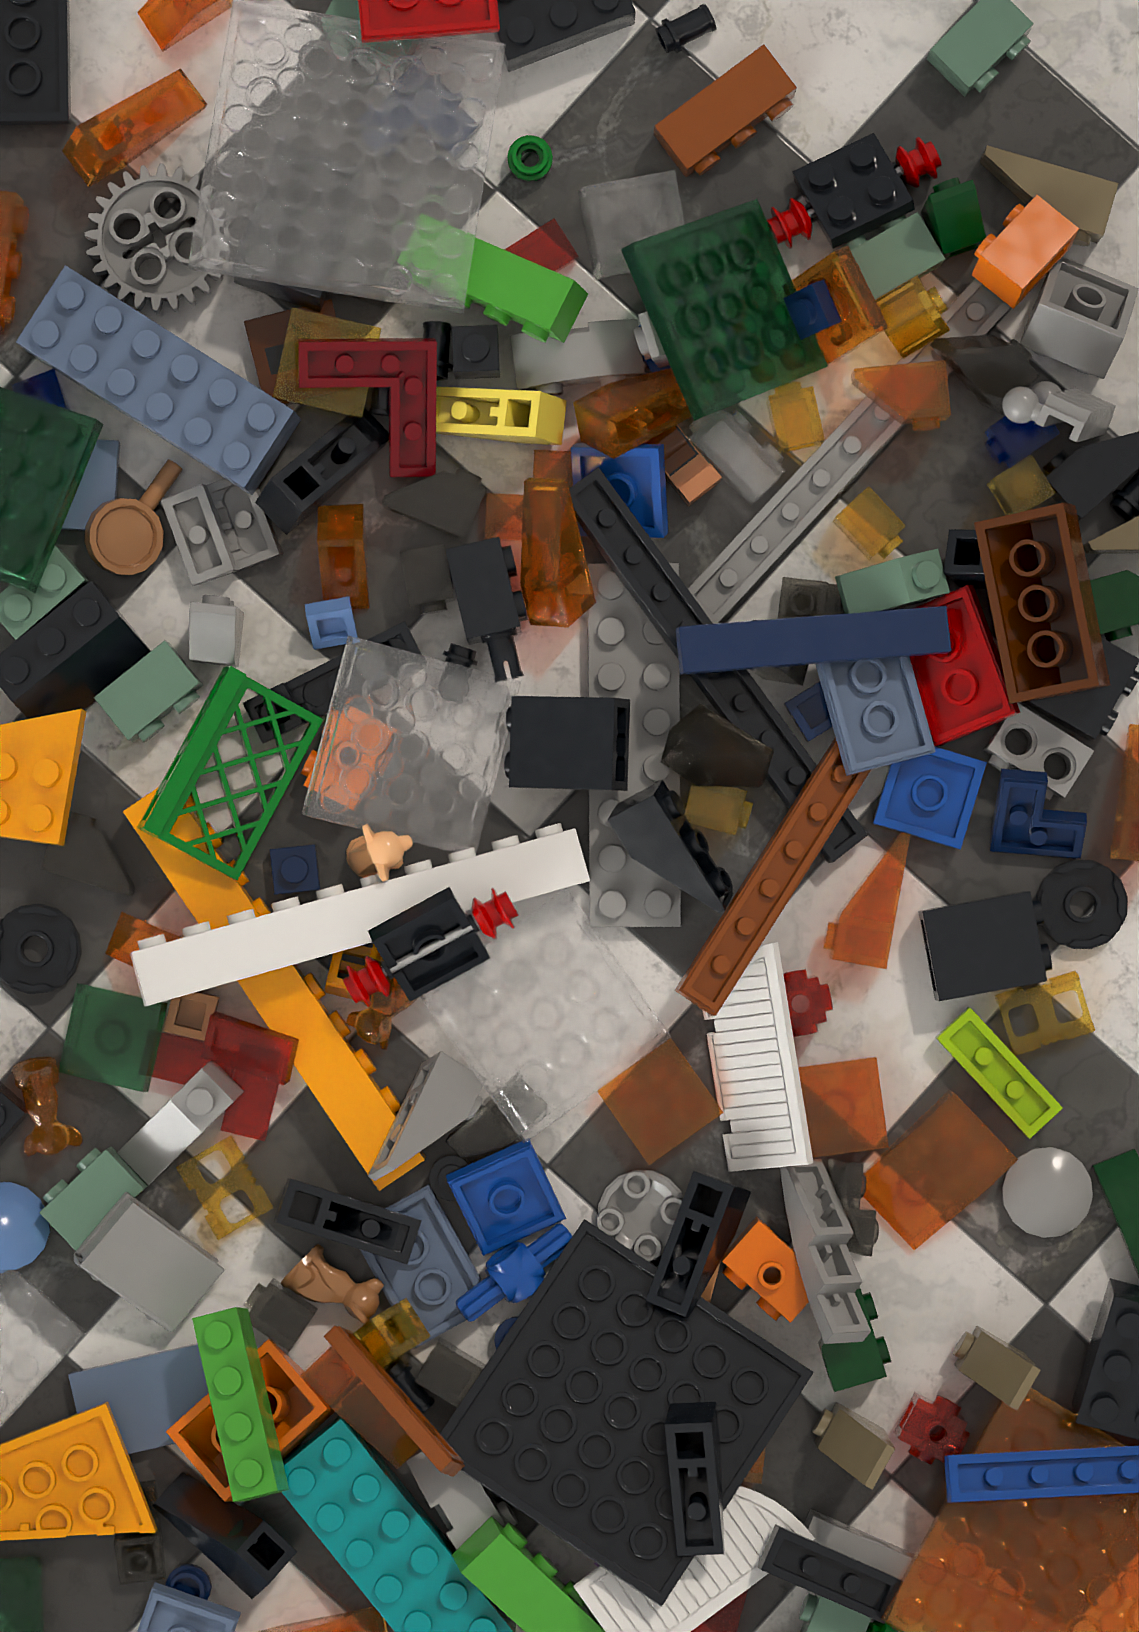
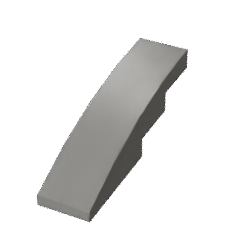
(819, 1243)

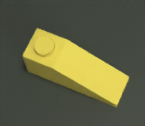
(500, 415)

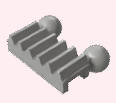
(1050, 405)

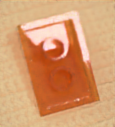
(935, 1170)

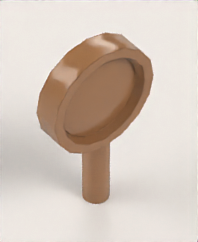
(127, 533)

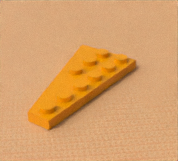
(39, 776)
(71, 1481)

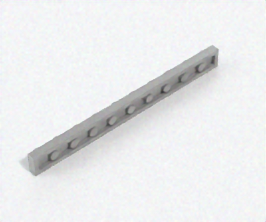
(825, 473)

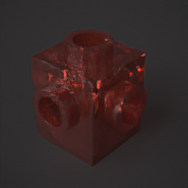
(819, 1001)
(921, 1417)

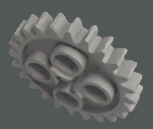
(140, 201)

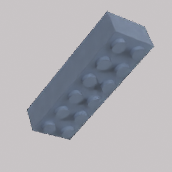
(158, 380)

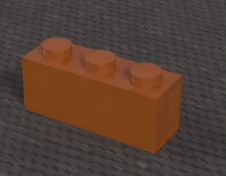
(726, 112)

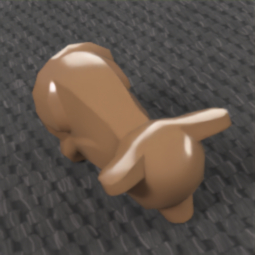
(323, 1283)

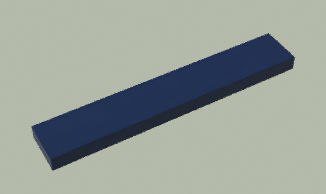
(813, 640)

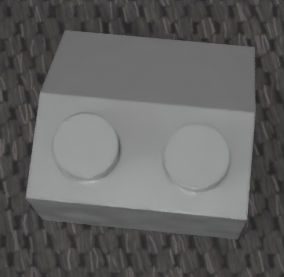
(1080, 317)

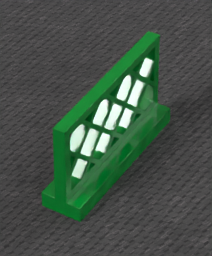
(196, 751)

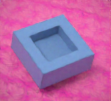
(330, 622)

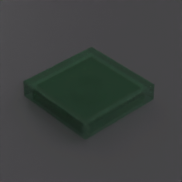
(112, 1038)

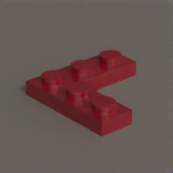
(398, 363)

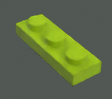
(999, 1072)

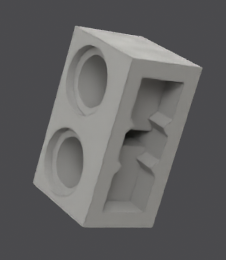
(1042, 741)

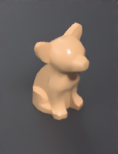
(377, 852)

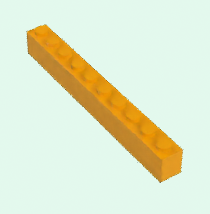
(286, 1000)

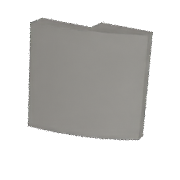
(220, 530)

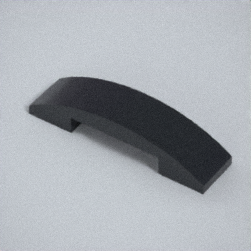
(315, 688)

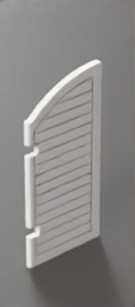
(759, 1070)
(707, 1582)

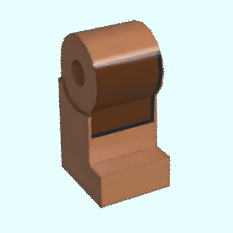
(685, 466)

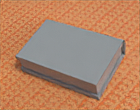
(148, 1262)

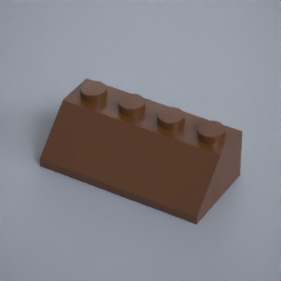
(1042, 603)

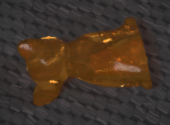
(375, 1022)
(37, 1081)

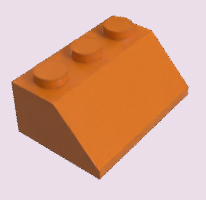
(294, 1408)

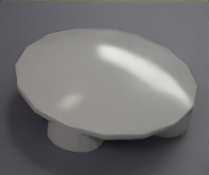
(1047, 1192)
(640, 1211)

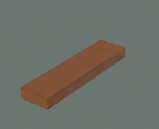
(395, 1400)

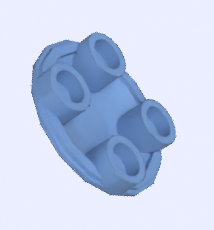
(21, 1226)

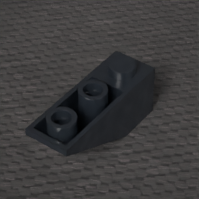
(664, 841)
(226, 1534)

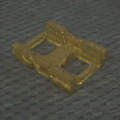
(1041, 999)
(212, 1194)

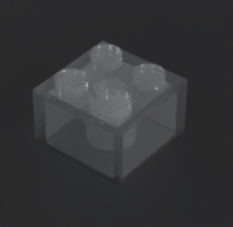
(625, 213)

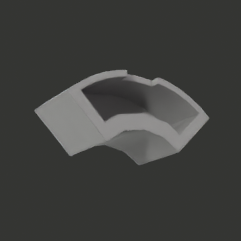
(590, 354)
(458, 1500)

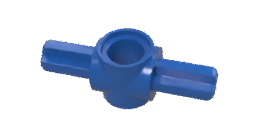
(514, 1272)

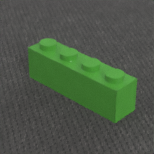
(523, 292)
(240, 1404)
(522, 1583)

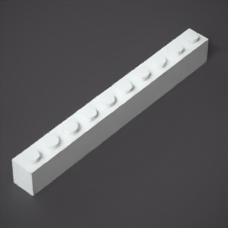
(343, 918)

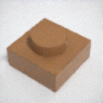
(190, 1015)

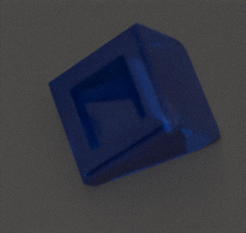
(44, 388)

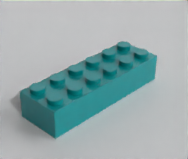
(384, 1536)

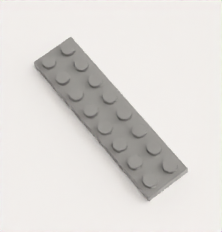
(635, 664)

